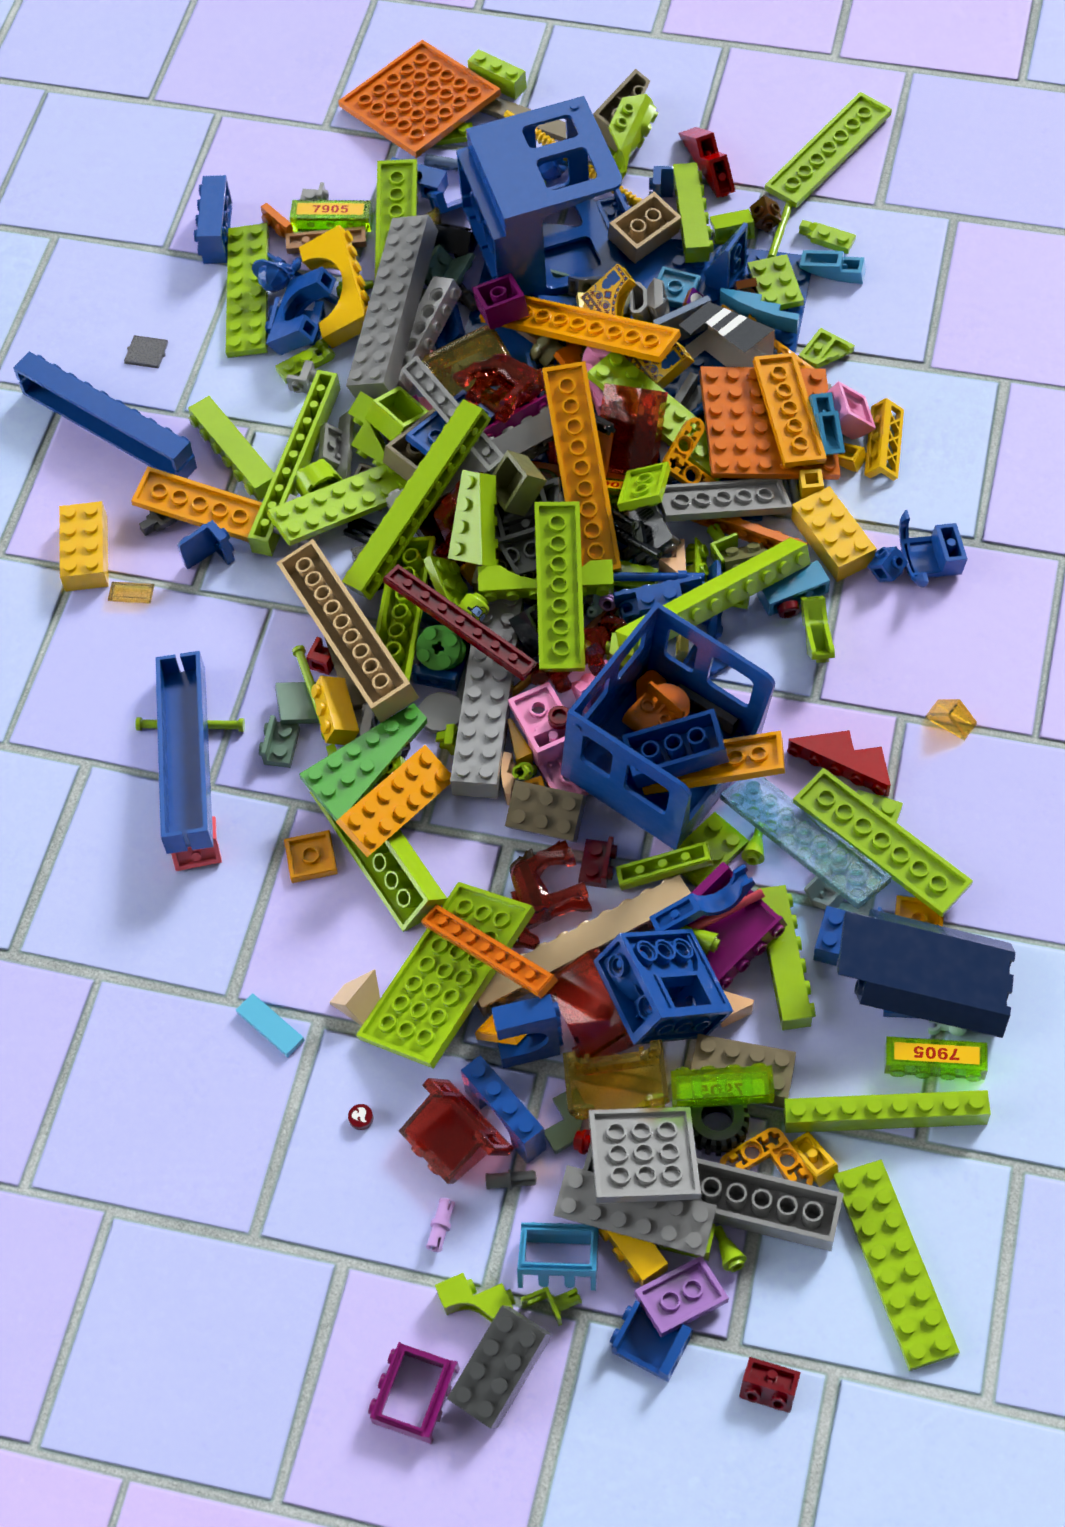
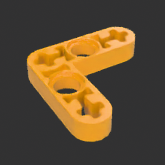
(681, 457)
(773, 1151)

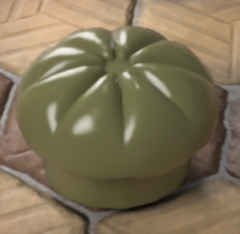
(544, 349)

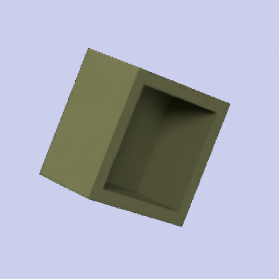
(517, 483)

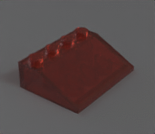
(638, 425)

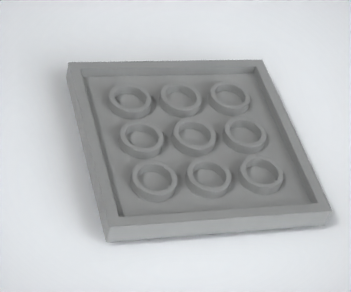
(644, 1155)

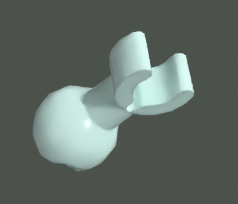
(942, 1027)

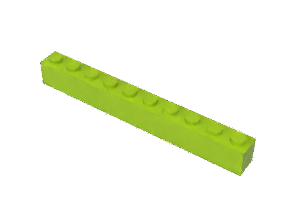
(296, 455)
(416, 499)
(732, 586)

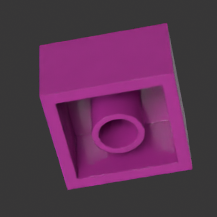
(500, 301)

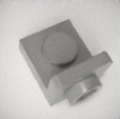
(315, 194)

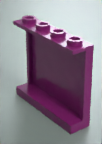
(741, 933)

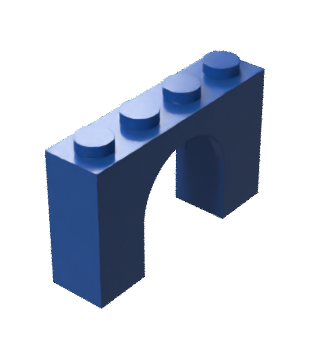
(291, 328)
(533, 1017)
(489, 1089)

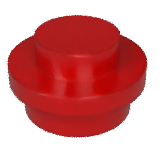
(582, 1141)

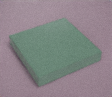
(295, 703)

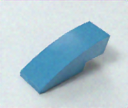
(834, 265)
(827, 423)

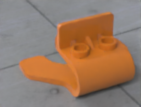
(655, 702)

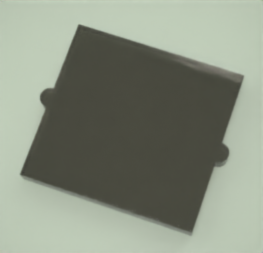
(146, 351)

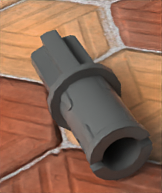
(467, 298)
(510, 1179)

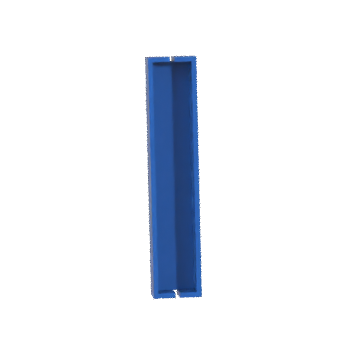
(104, 416)
(183, 753)

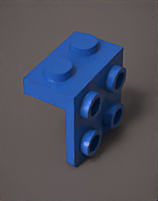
(203, 543)

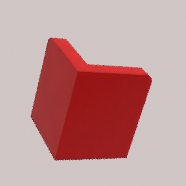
(319, 657)

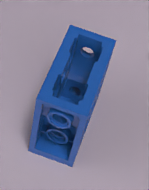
(667, 977)

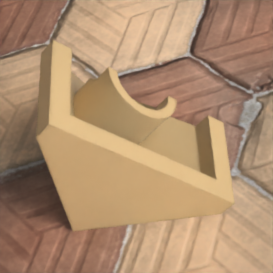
(358, 997)

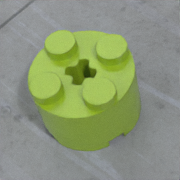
(315, 476)

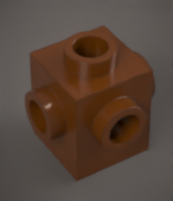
(765, 213)

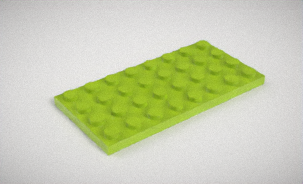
(441, 981)

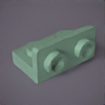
(279, 743)

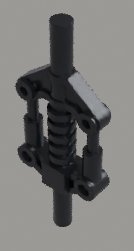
(636, 541)

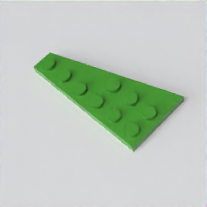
(356, 767)

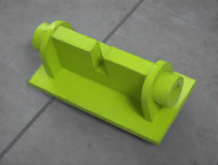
(697, 554)

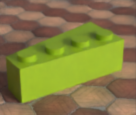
(475, 520)

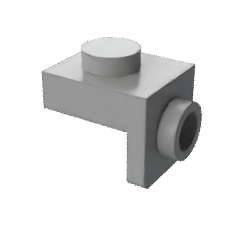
(302, 383)
(822, 895)

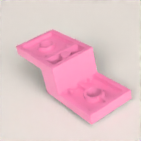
(543, 740)

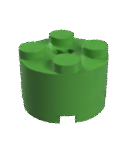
(432, 657)

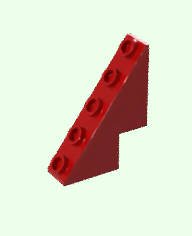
(709, 160)
(836, 753)

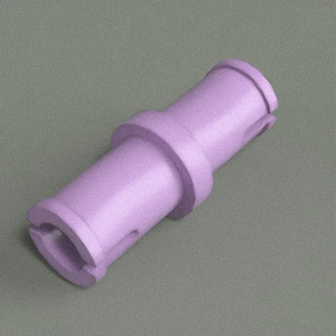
(440, 1225)

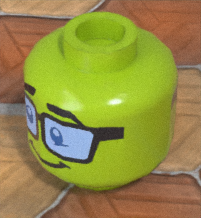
(475, 605)

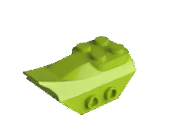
(629, 126)

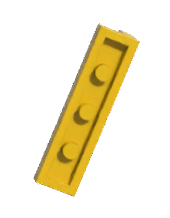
(878, 440)

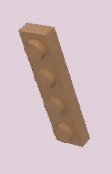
(295, 240)

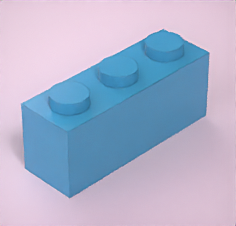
(803, 583)

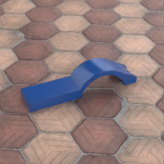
(695, 906)

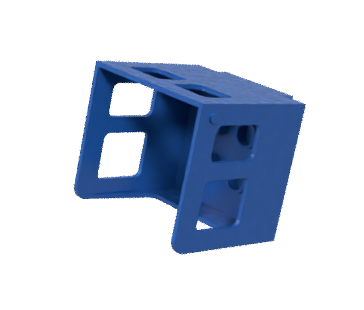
(509, 198)
(594, 742)

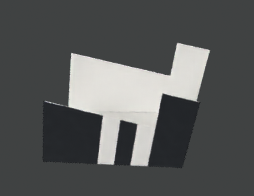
(729, 336)

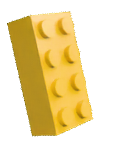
(833, 533)
(83, 546)

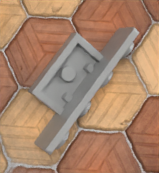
(336, 445)

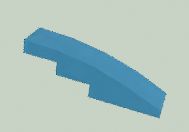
(764, 312)

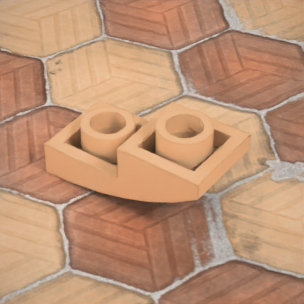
(506, 775)

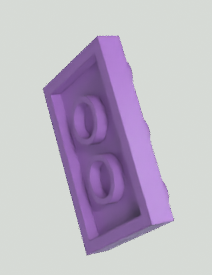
(681, 1296)

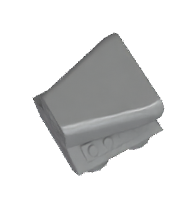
(650, 302)

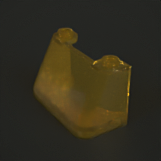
(461, 354)
(617, 1080)

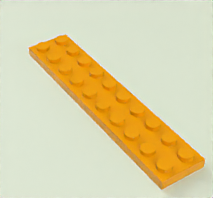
(596, 329)
(581, 459)

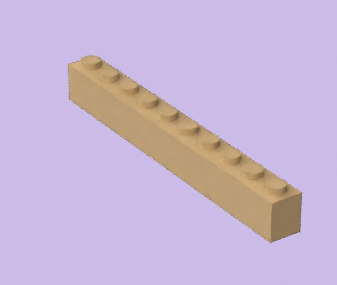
(629, 916)

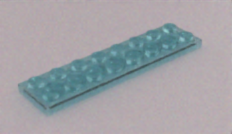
(807, 840)

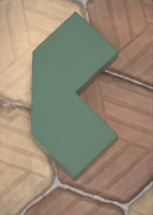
(562, 1133)

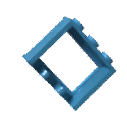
(563, 1234)

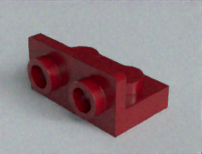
(596, 862)
(769, 1384)

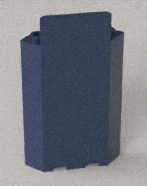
(928, 971)

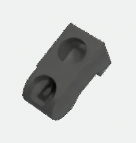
(580, 284)

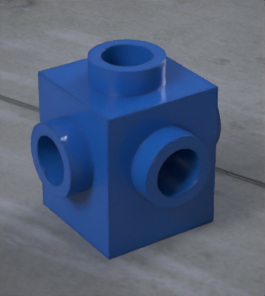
(887, 564)

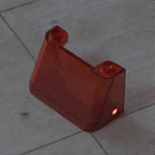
(589, 1008)

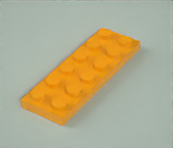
(789, 410)
(195, 502)
(748, 757)
(395, 800)

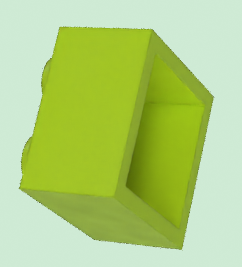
(394, 412)

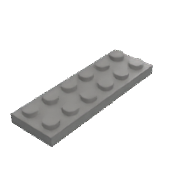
(724, 499)
(672, 1223)

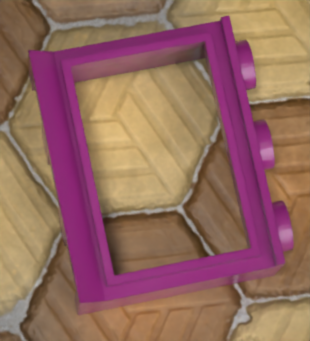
(434, 1410)

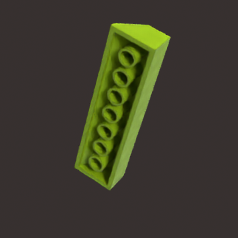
(398, 617)
(396, 876)

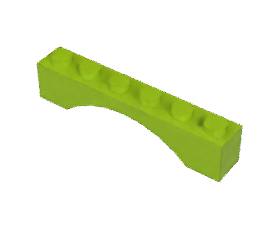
(499, 583)

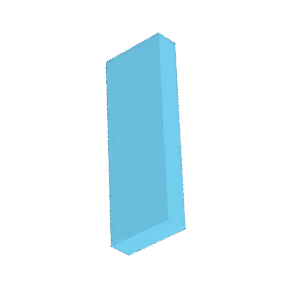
(270, 1025)

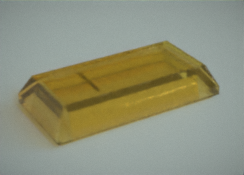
(131, 592)

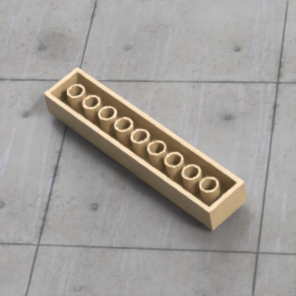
(347, 631)

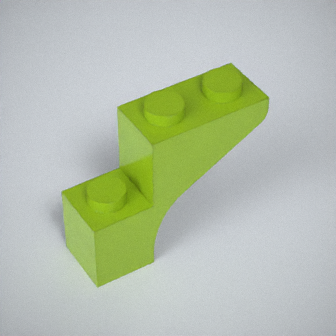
(368, 439)
(817, 631)
(458, 1292)

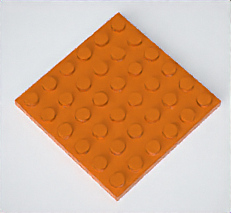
(419, 98)
(740, 428)

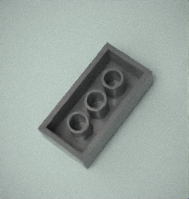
(499, 1366)

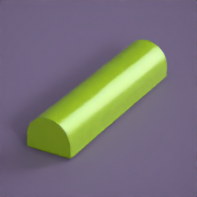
(664, 865)

